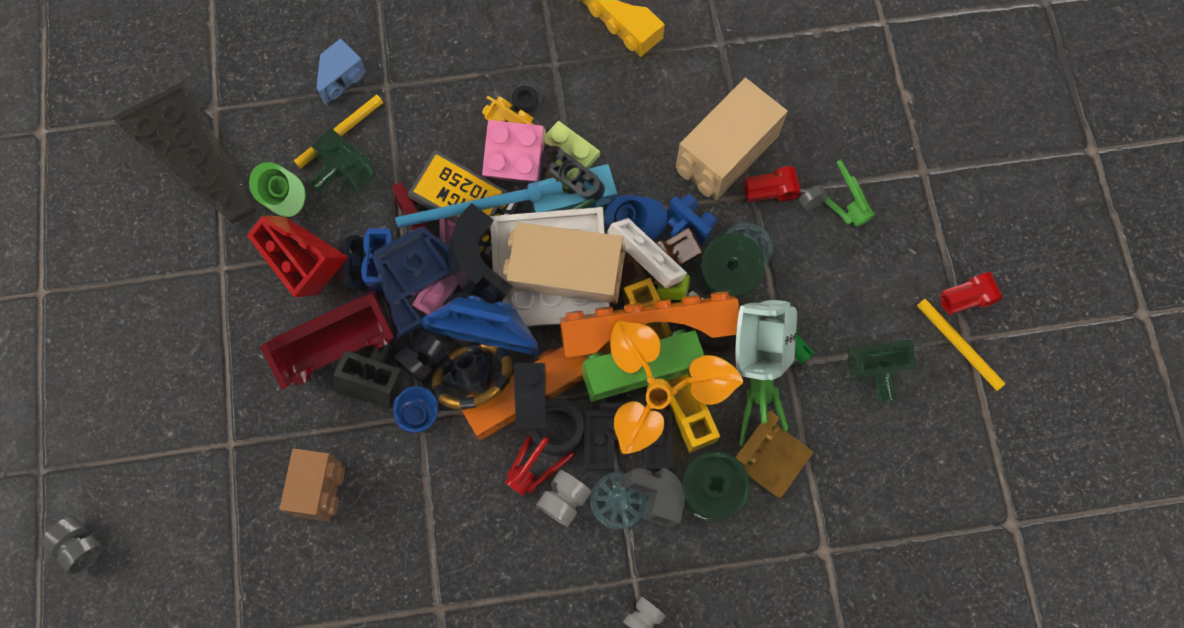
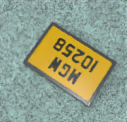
(449, 183)

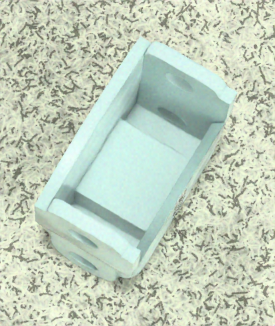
(765, 339)

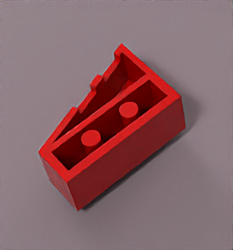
(295, 255)

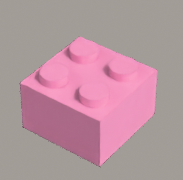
(513, 151)

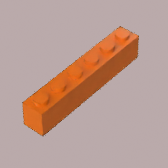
(561, 375)

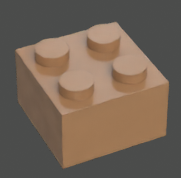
(312, 485)

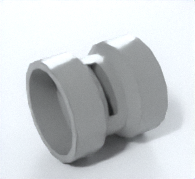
(645, 616)

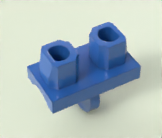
(683, 217)

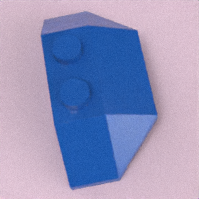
(482, 323)

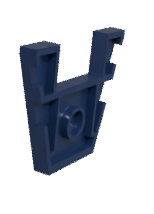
(407, 269)

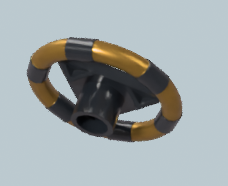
(471, 375)

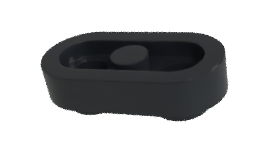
(353, 264)

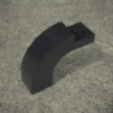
(465, 258)

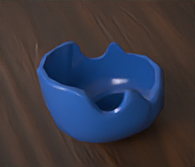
(415, 409)

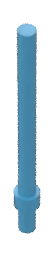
(533, 193)

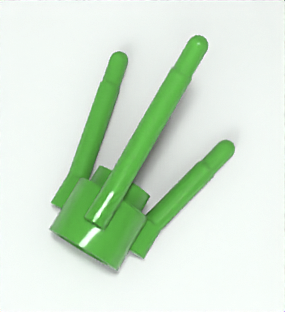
(859, 210)
(762, 393)

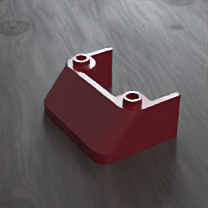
(326, 338)

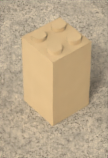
(730, 139)
(565, 262)

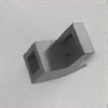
(664, 494)

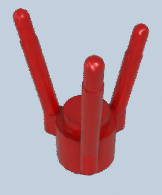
(521, 478)

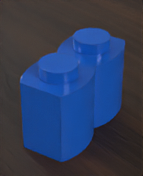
(373, 240)

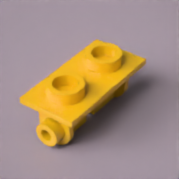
(500, 111)

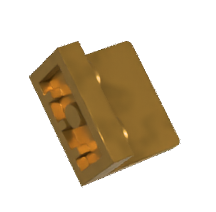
(773, 456)

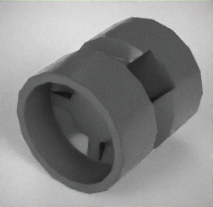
(71, 545)

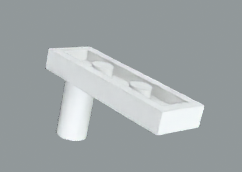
(648, 253)

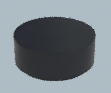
(525, 99)

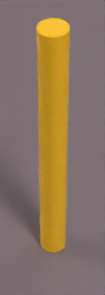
(343, 127)
(963, 347)

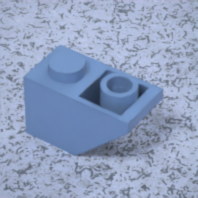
(338, 70)

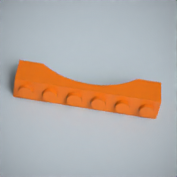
(589, 332)

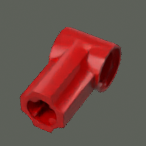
(780, 184)
(978, 291)

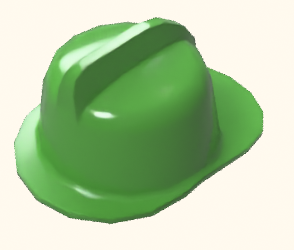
(277, 189)

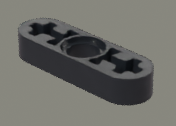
(569, 163)

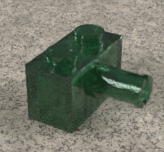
(340, 161)
(881, 362)

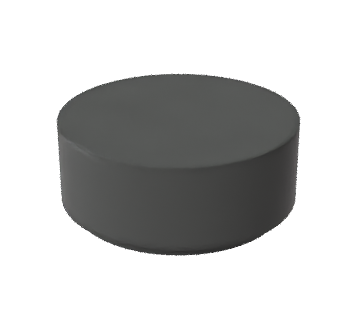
(813, 197)

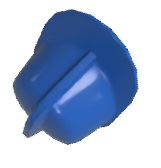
(644, 212)

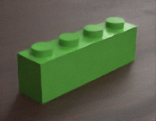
(606, 379)

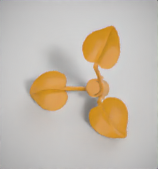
(632, 348)

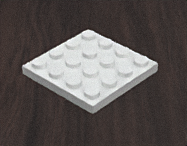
(540, 308)

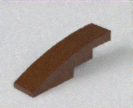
(681, 248)

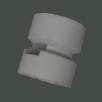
(563, 498)

